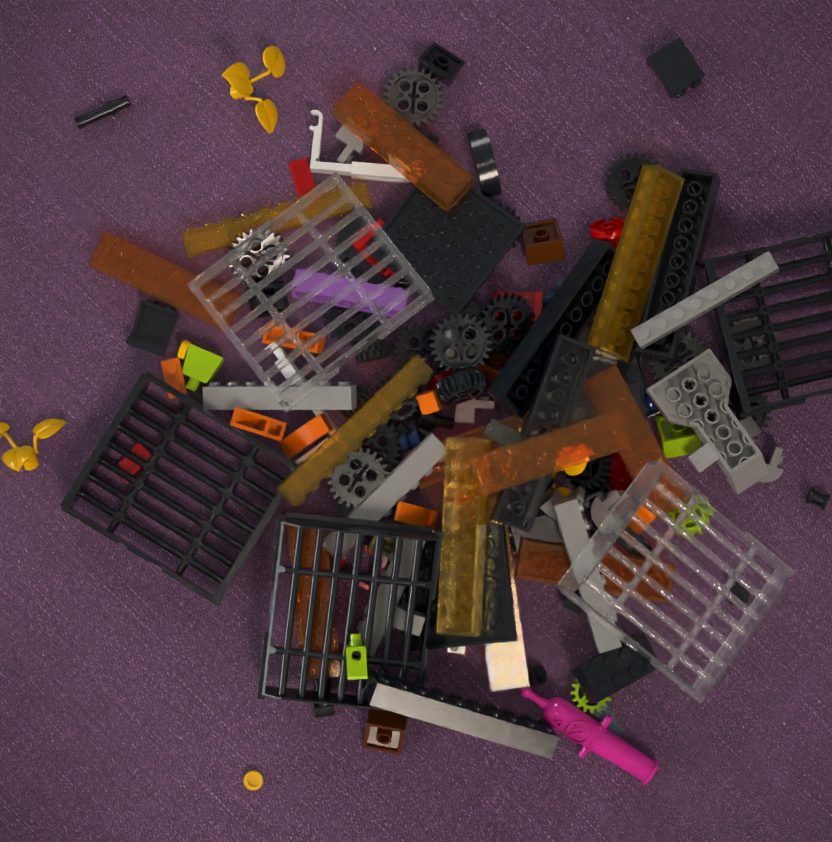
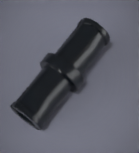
(435, 420)

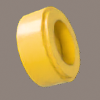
(183, 349)
(253, 780)

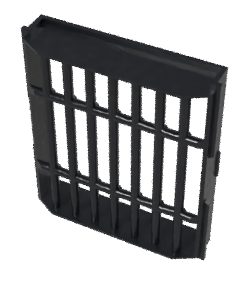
(728, 339)
(108, 442)
(360, 528)

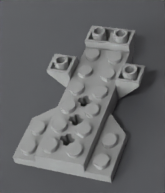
(725, 438)

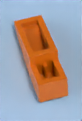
(277, 332)
(429, 402)
(258, 424)
(306, 435)
(415, 515)
(646, 515)

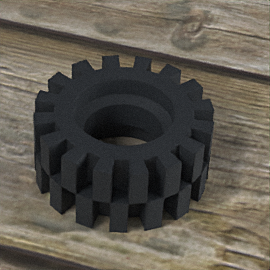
(373, 352)
(363, 396)

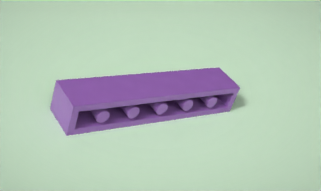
(352, 298)

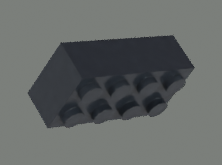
(613, 670)

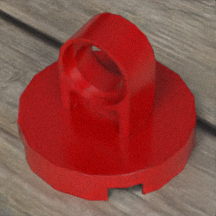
(607, 230)

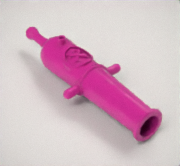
(593, 735)

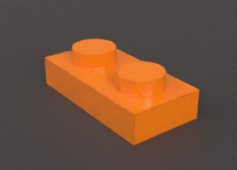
(173, 375)

